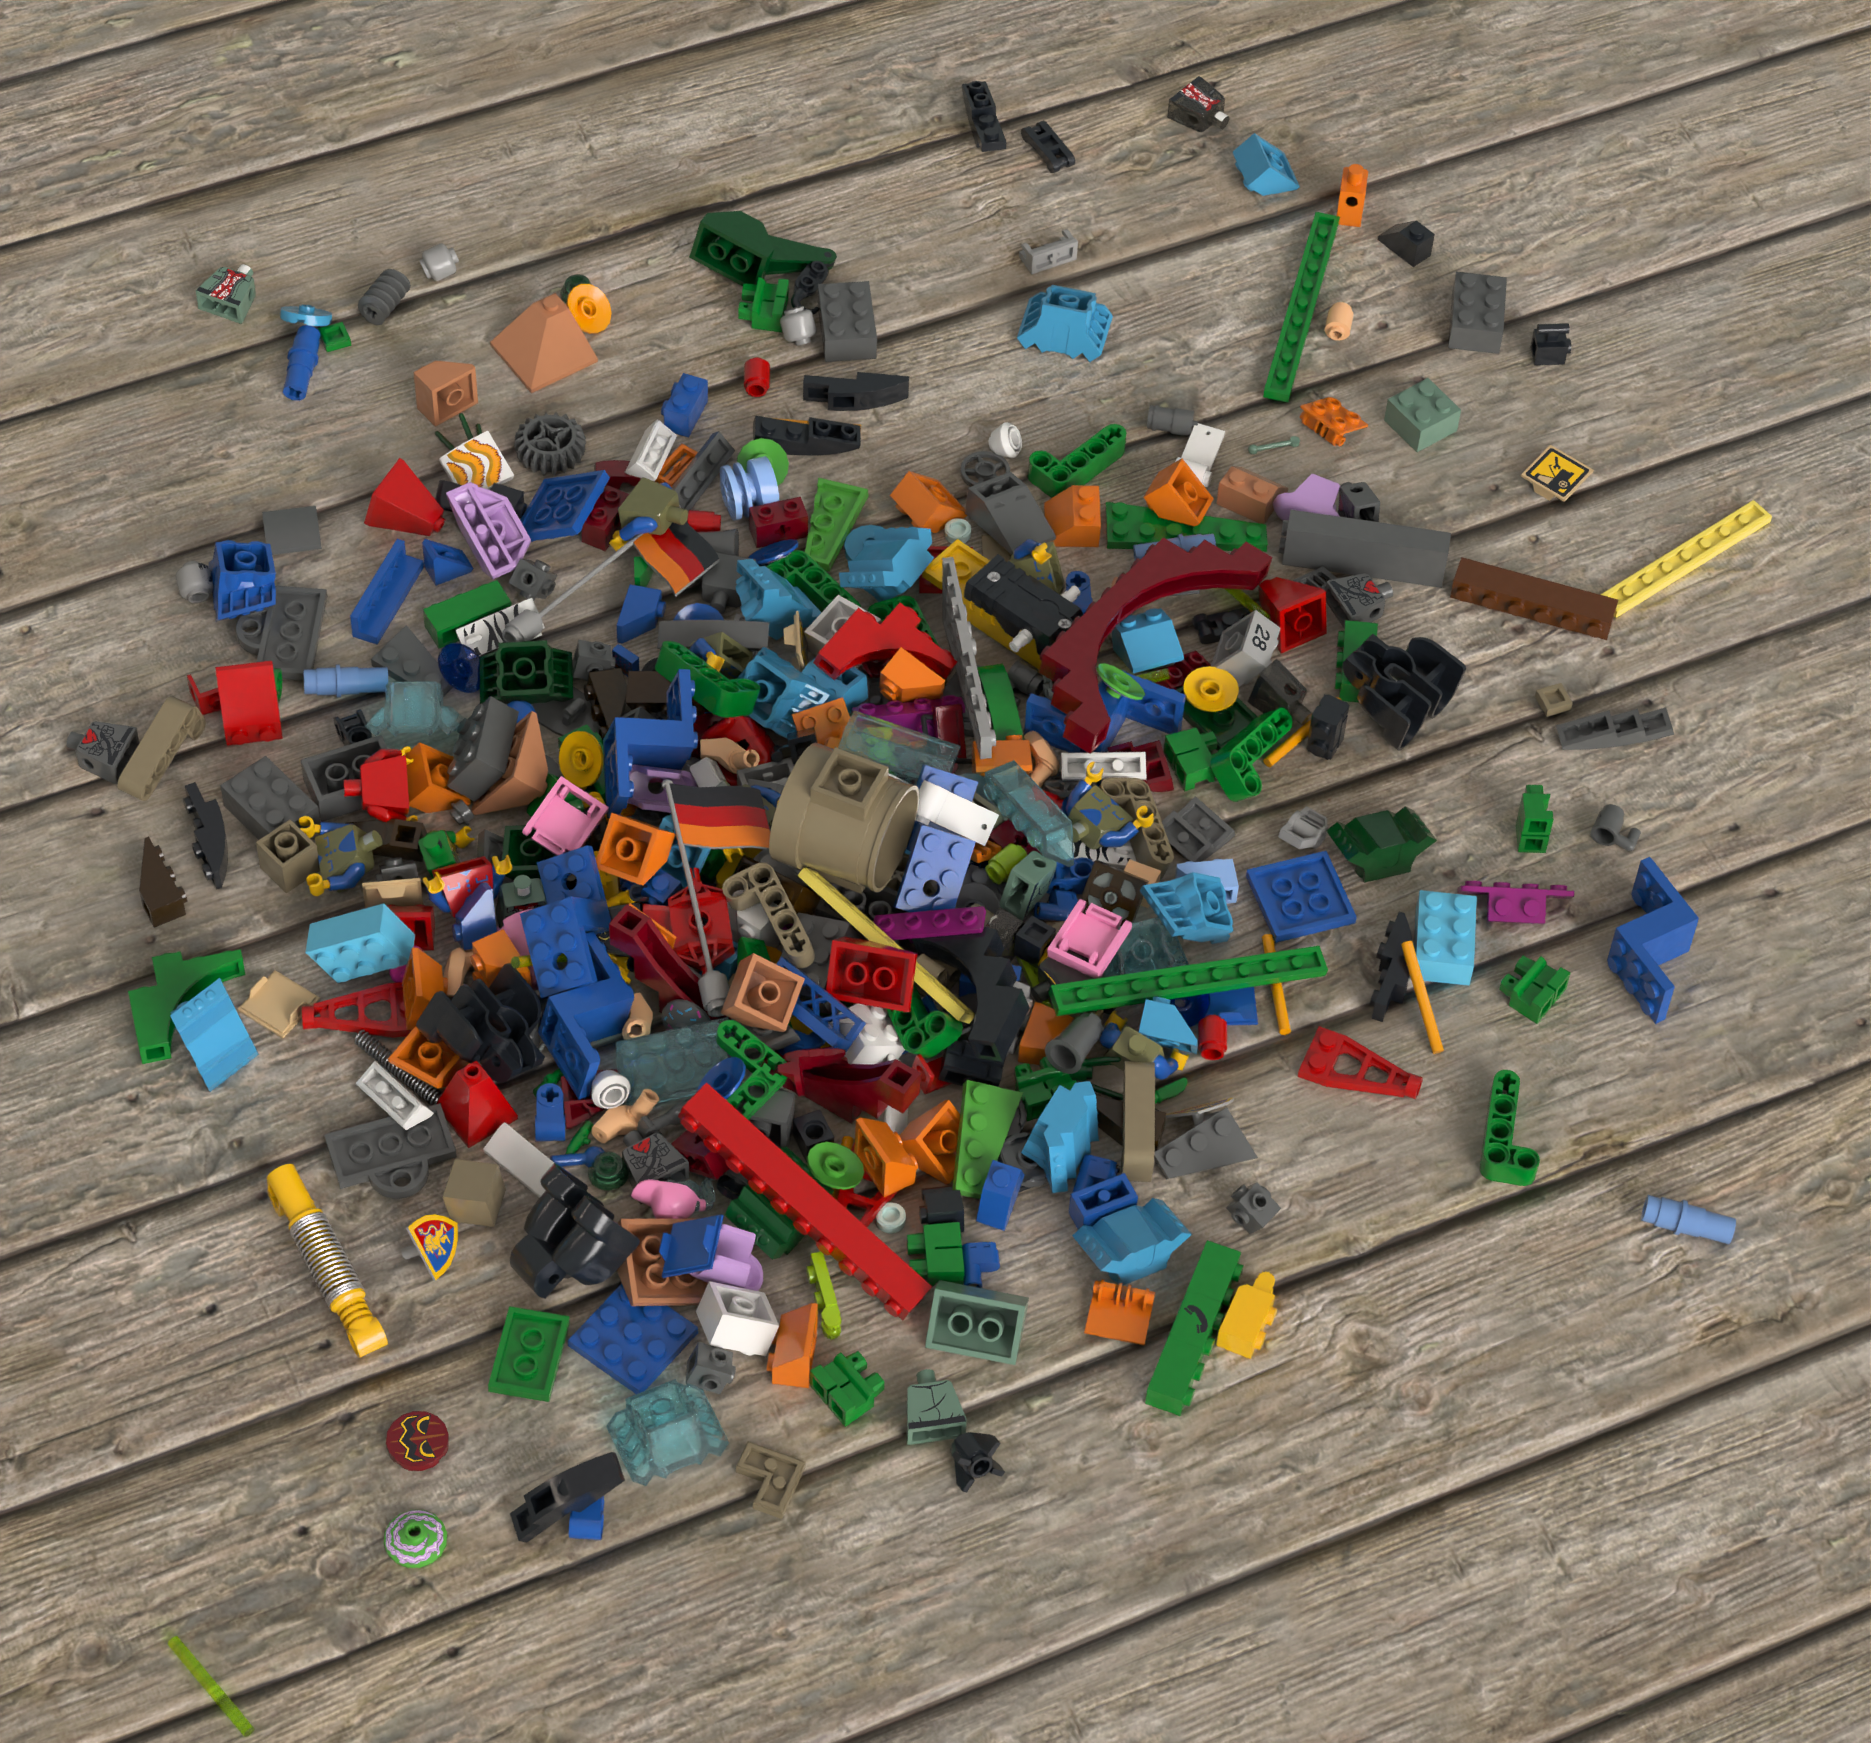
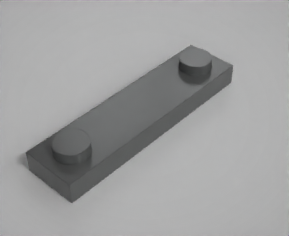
(702, 470)

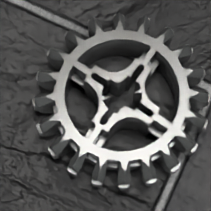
(550, 443)

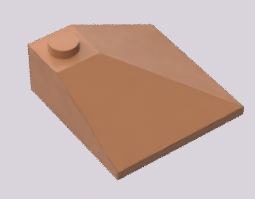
(544, 344)
(524, 771)
(644, 1268)

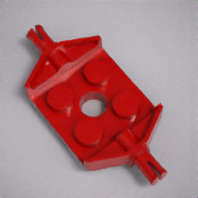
(717, 931)

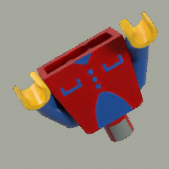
(457, 882)

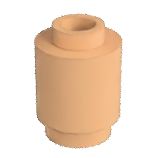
(1339, 321)

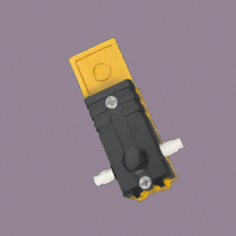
(1008, 602)

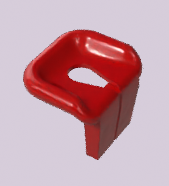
(738, 729)

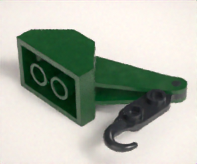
(743, 251)

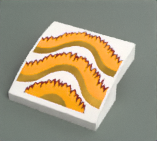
(477, 462)

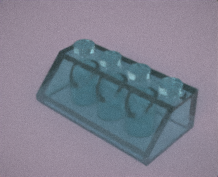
(896, 747)
(1031, 811)
(670, 1060)

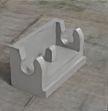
(1049, 254)

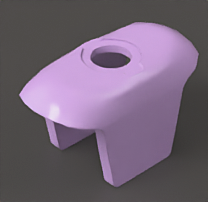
(1312, 496)
(658, 802)
(733, 1261)

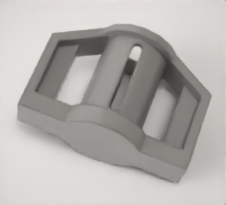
(1305, 829)

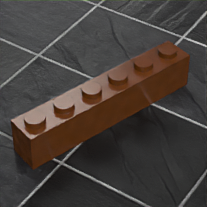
(1534, 598)

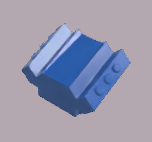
(242, 578)

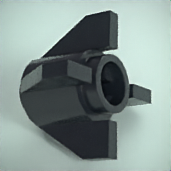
(973, 1458)

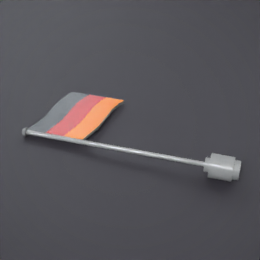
(676, 556)
(715, 820)

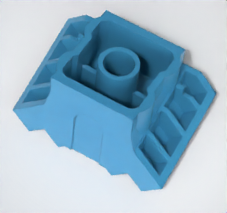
(1065, 322)
(889, 562)
(771, 598)
(781, 691)
(1191, 907)
(214, 1034)
(1064, 1134)
(1133, 1241)

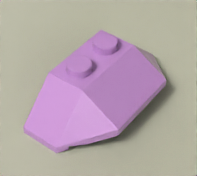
(489, 528)

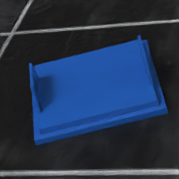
(1235, 1006)
(690, 1246)

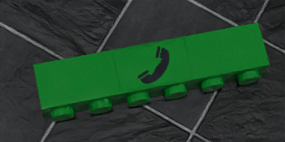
(1193, 1328)

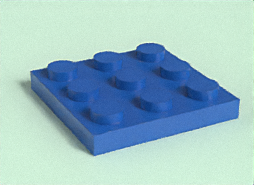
(563, 505)
(1301, 896)
(632, 1341)

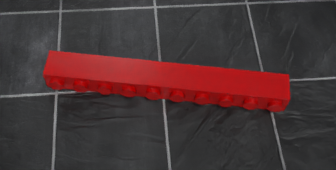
(804, 1202)

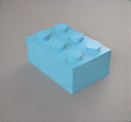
(1445, 936)
(360, 943)

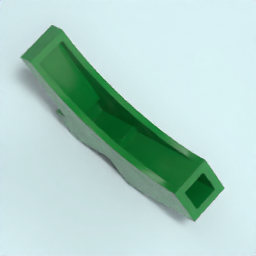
(176, 983)

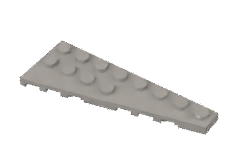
(963, 649)

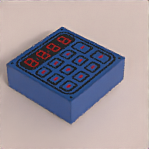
(625, 660)

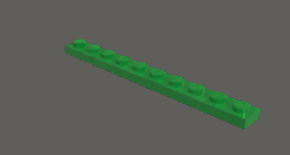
(1301, 307)
(1187, 980)

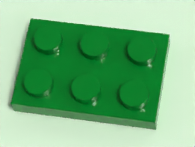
(529, 1354)

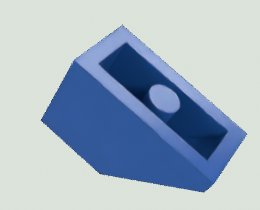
(639, 612)
(475, 917)
(999, 1195)

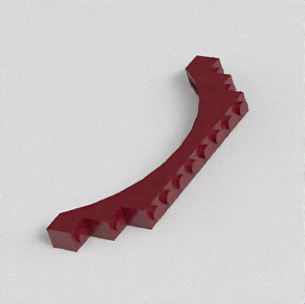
(1158, 574)
(836, 1087)

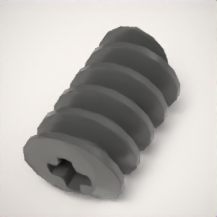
(383, 296)

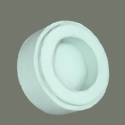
(957, 529)
(891, 1218)

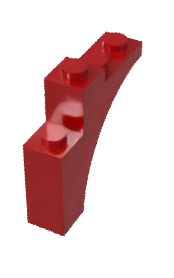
(866, 640)

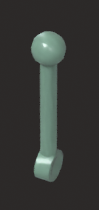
(1294, 442)

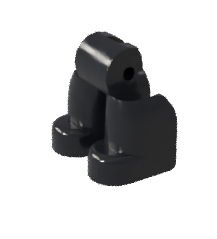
(1424, 687)
(488, 1024)
(569, 1237)

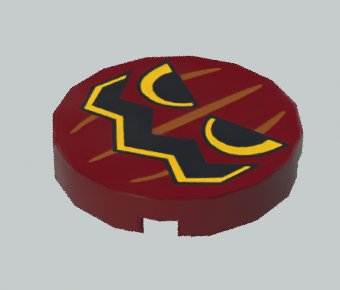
(417, 1440)

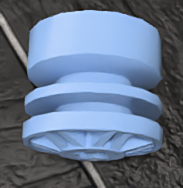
(744, 489)

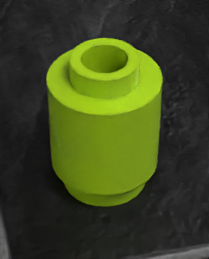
(1002, 863)

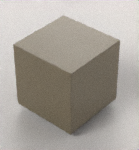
(288, 856)
(474, 1192)

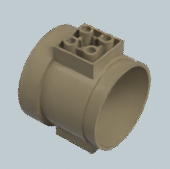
(843, 819)

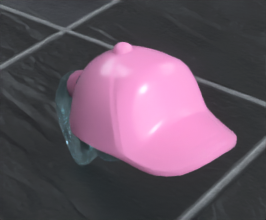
(674, 1198)

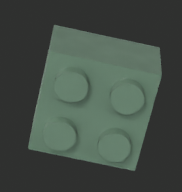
(1422, 415)

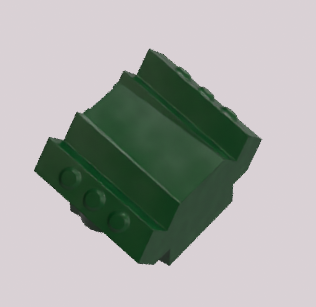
(526, 673)
(1382, 842)
(756, 1215)

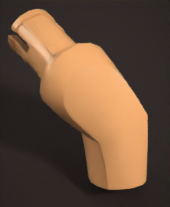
(728, 754)
(1044, 756)
(456, 969)
(639, 1019)
(624, 1118)

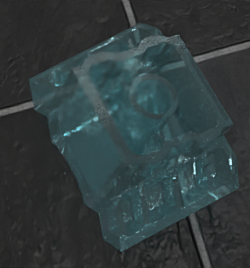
(414, 709)
(1146, 949)
(666, 1431)

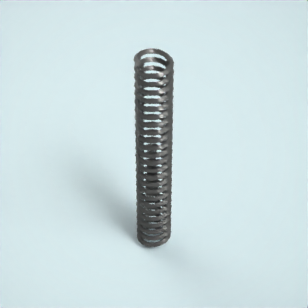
(394, 1070)

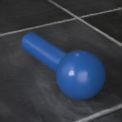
(579, 1158)

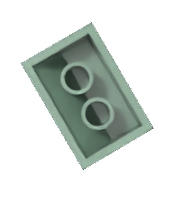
(976, 1322)

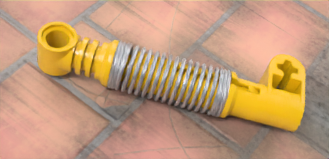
(310, 1228)

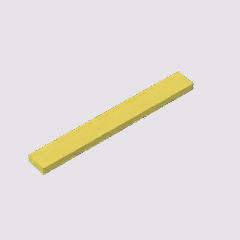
(1688, 556)
(875, 934)

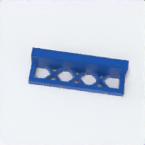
(385, 594)
(815, 1022)

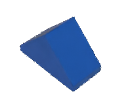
(444, 562)

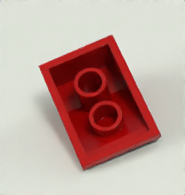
(249, 703)
(871, 974)

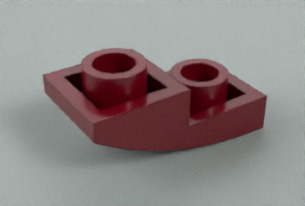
(616, 472)
(1181, 669)

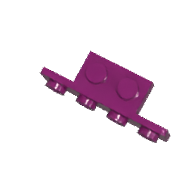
(909, 713)
(1516, 904)
(932, 923)

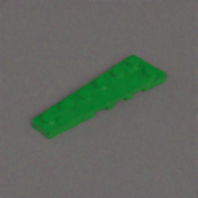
(1137, 525)

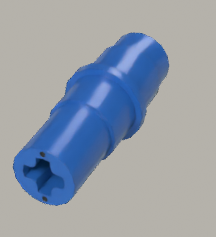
(301, 363)

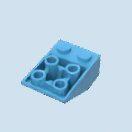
(849, 685)

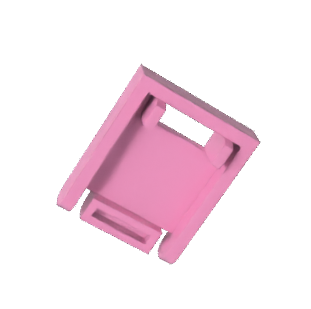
(561, 825)
(1090, 935)

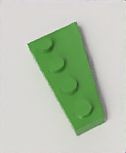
(833, 517)
(981, 1134)

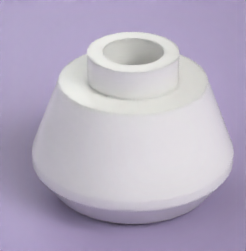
(1006, 440)
(610, 1089)

